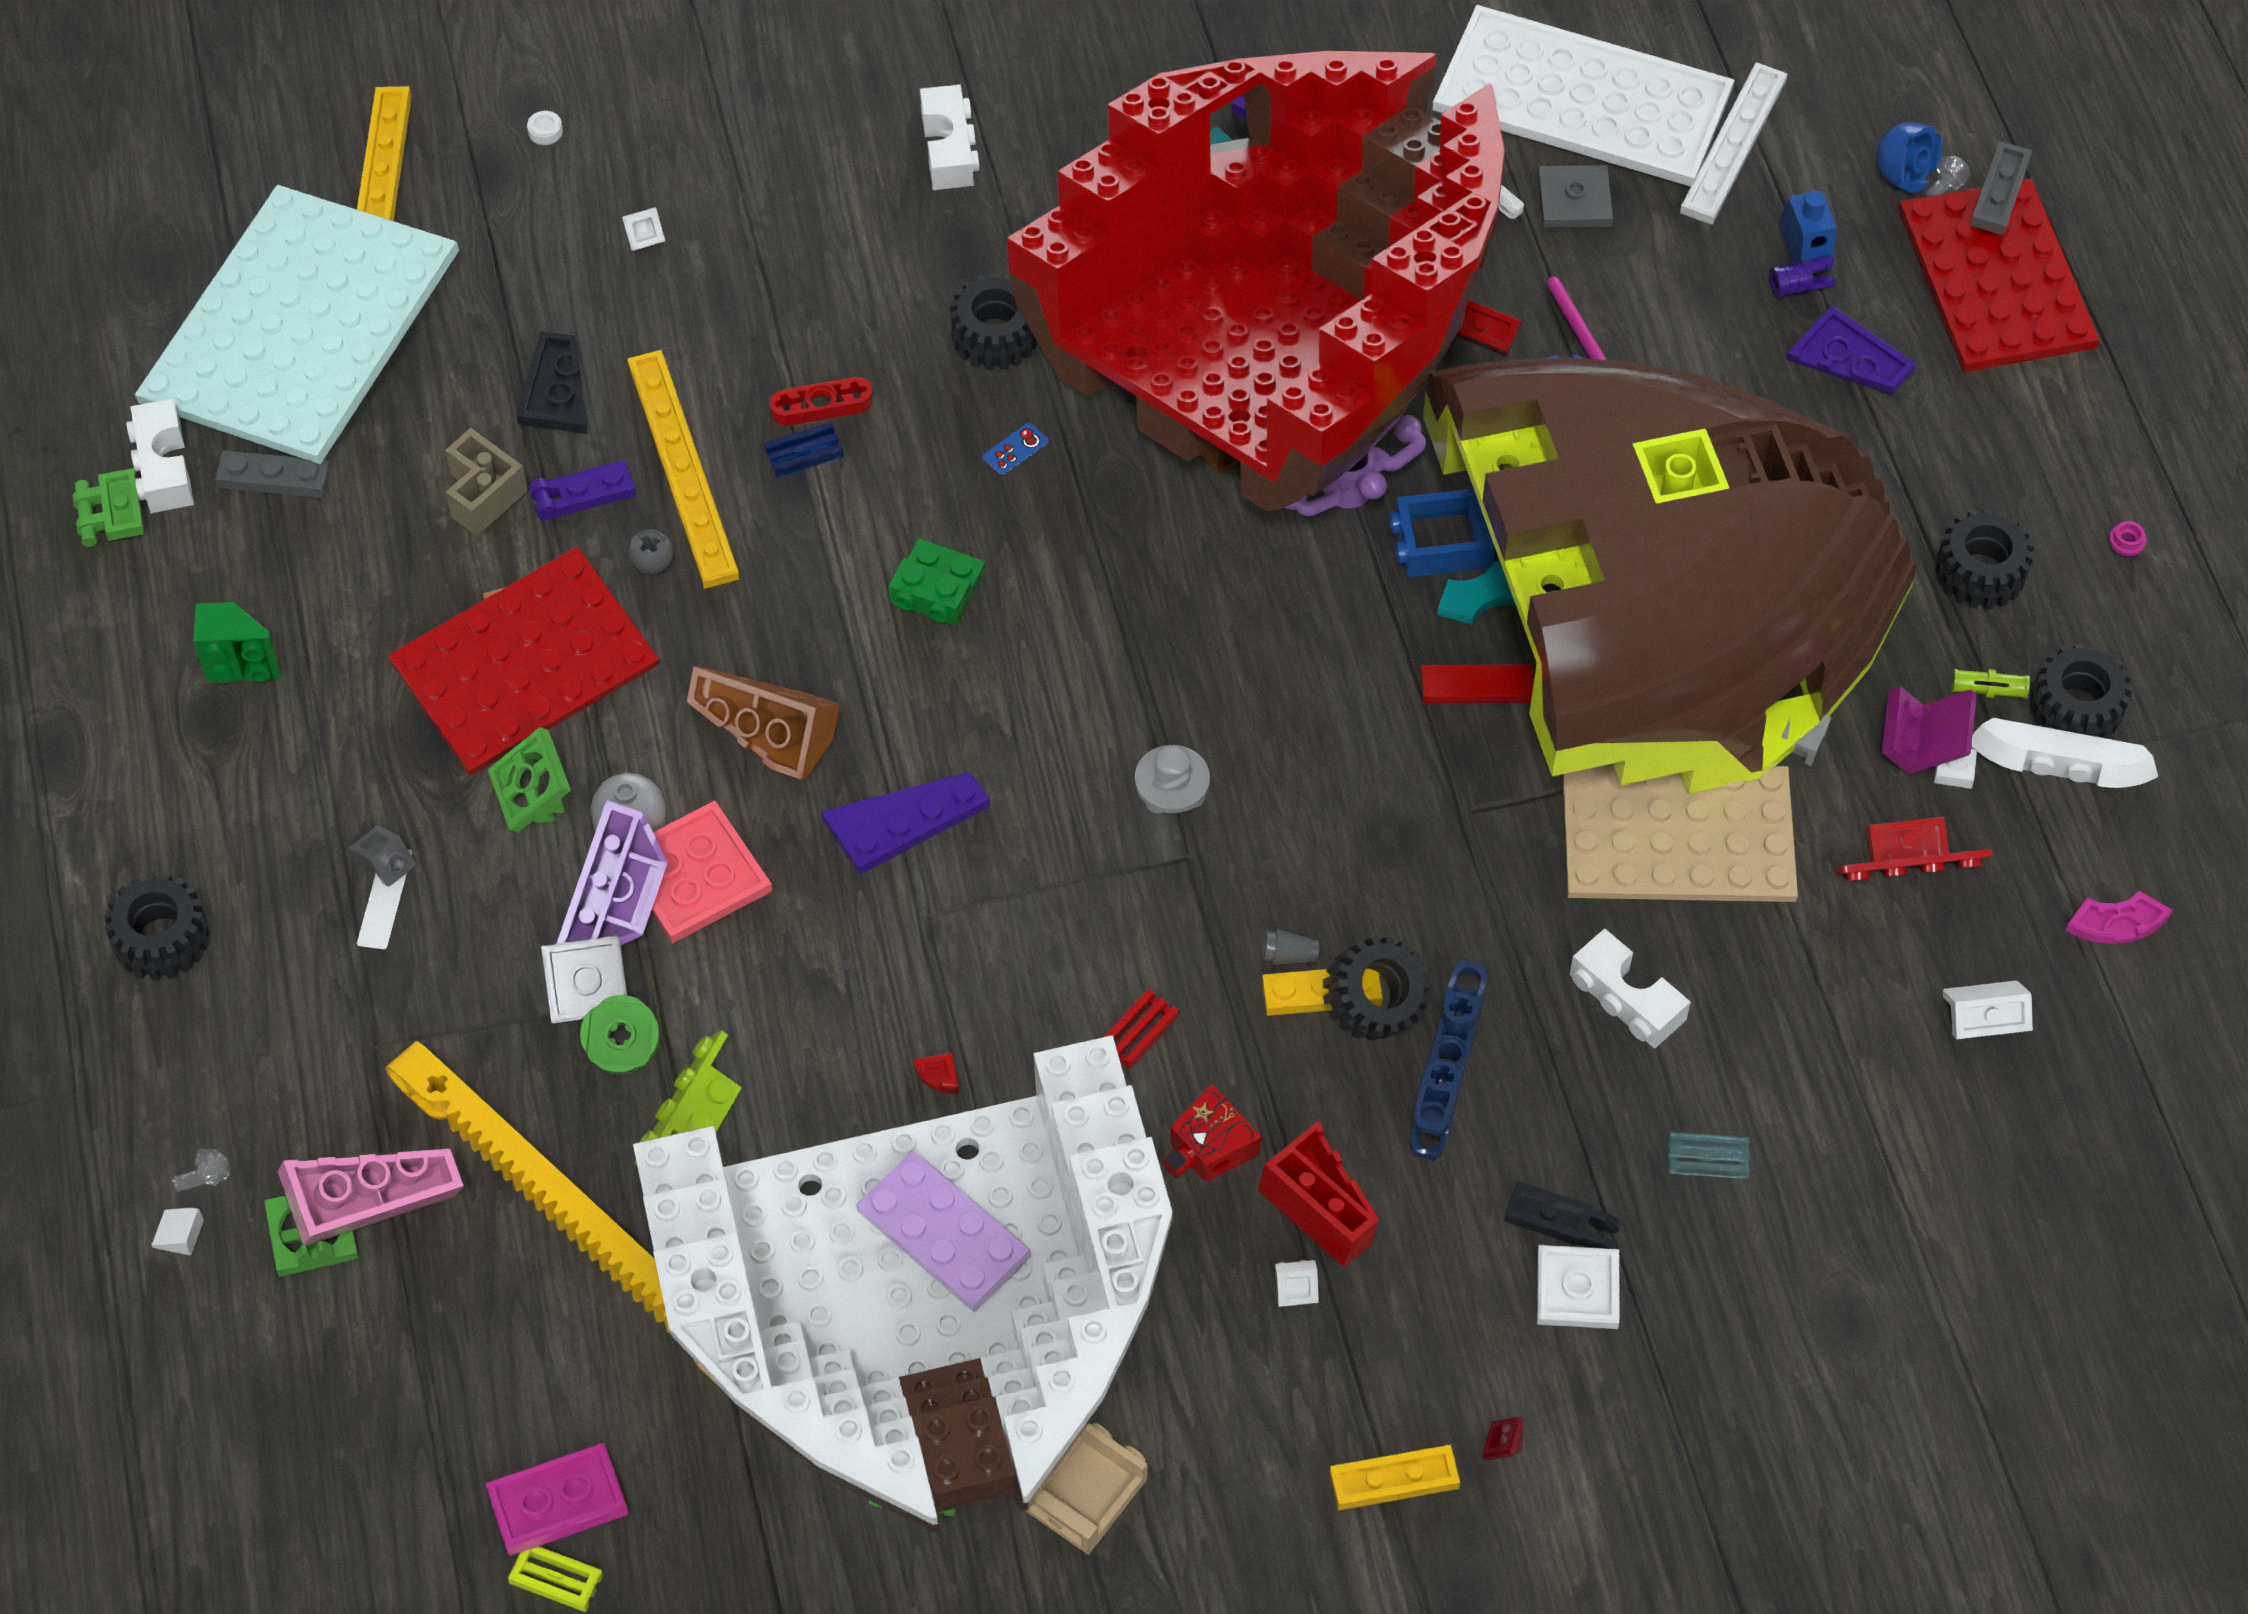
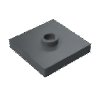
(1575, 196)

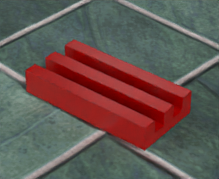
(1157, 1006)

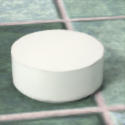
(544, 127)

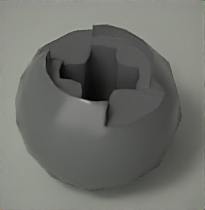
(650, 551)

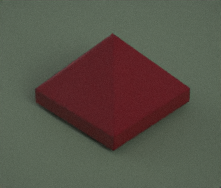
(1504, 1438)

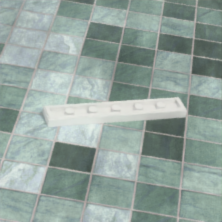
(1733, 143)

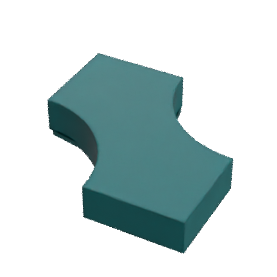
(1470, 598)

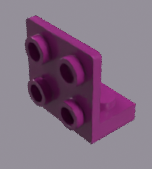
(1927, 733)

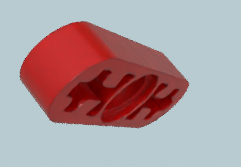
(812, 413)

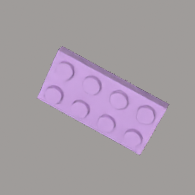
(943, 1230)

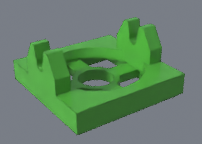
(540, 808)
(307, 1256)

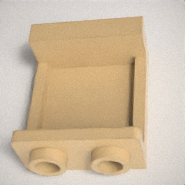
(1090, 1488)

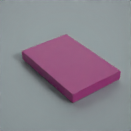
(556, 1499)

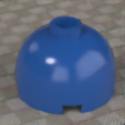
(1908, 155)

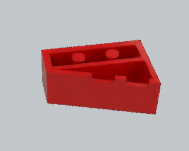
(1319, 1196)

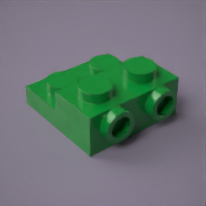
(936, 582)

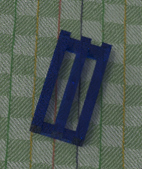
(801, 445)

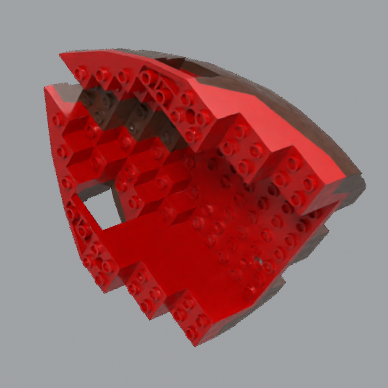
(1270, 281)

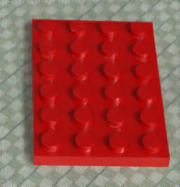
(1997, 292)
(523, 660)

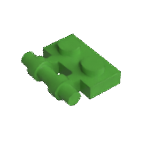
(119, 503)

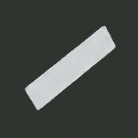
(380, 913)

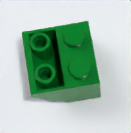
(233, 645)

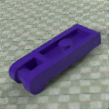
(582, 490)

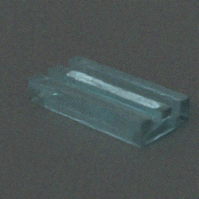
(1709, 1148)

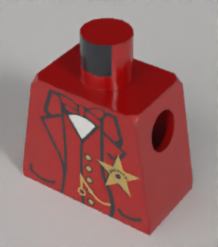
(1211, 1138)

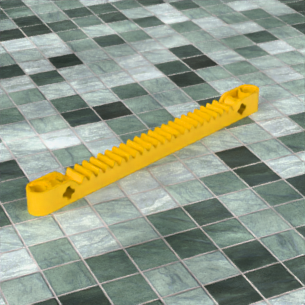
(446, 1096)

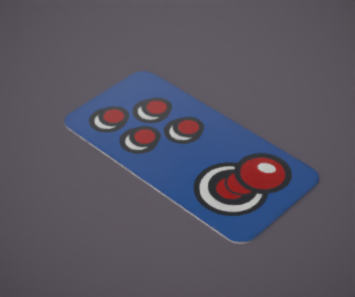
(1015, 448)

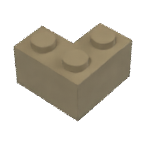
(486, 481)

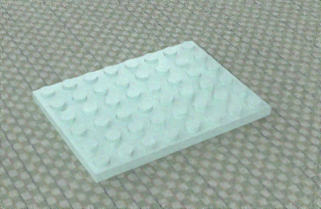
(298, 323)

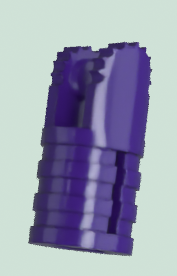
(1799, 277)

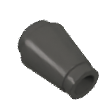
(1286, 947)

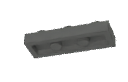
(2001, 187)
(272, 474)

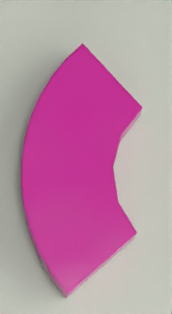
(2118, 922)

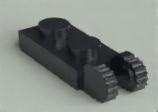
(1560, 1217)

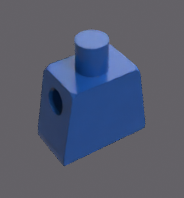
(1808, 219)

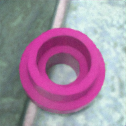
(2129, 531)

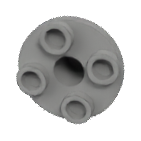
(1172, 779)

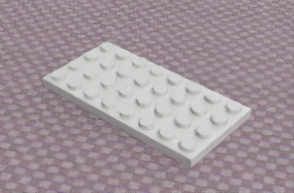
(1588, 94)

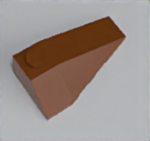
(775, 722)

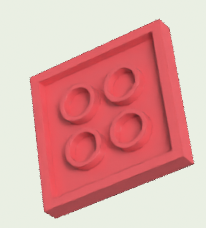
(705, 873)

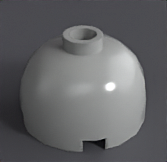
(633, 792)

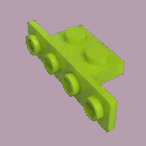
(701, 1095)

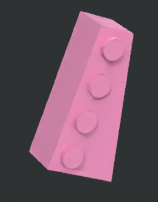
(353, 1192)

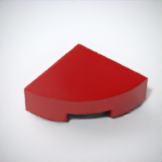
(938, 1073)

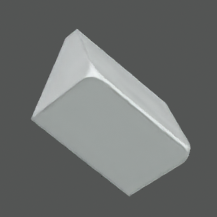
(178, 1230)

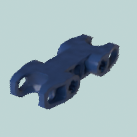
(1443, 1078)

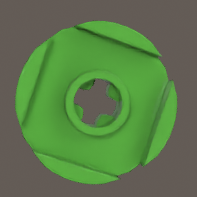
(604, 1019)

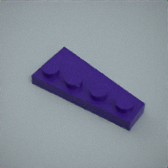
(899, 820)

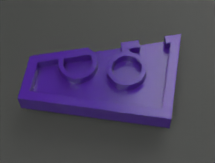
(1851, 352)

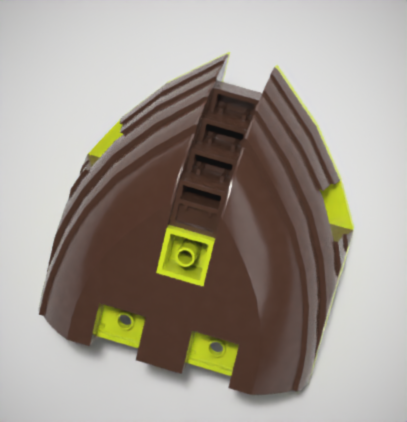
(1696, 552)

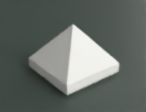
(643, 229)

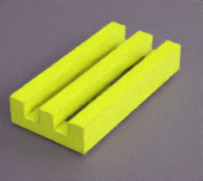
(586, 1589)

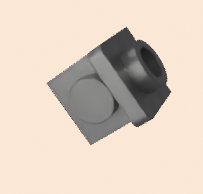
(384, 854)

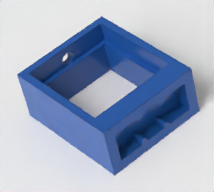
(1444, 558)

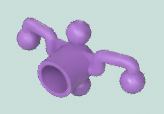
(1363, 479)

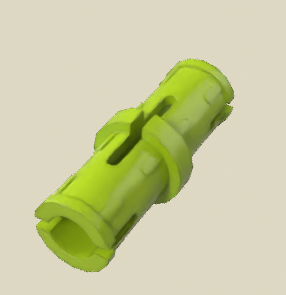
(2015, 685)

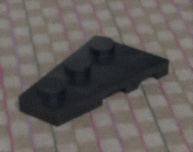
(554, 386)

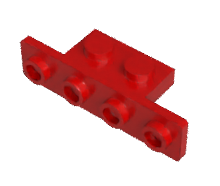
(1910, 845)

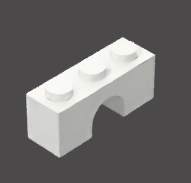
(951, 158)
(164, 480)
(1648, 1012)

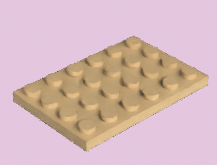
(1678, 845)

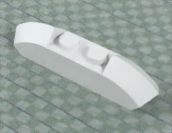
(2064, 754)

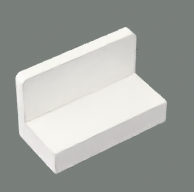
(1989, 1009)

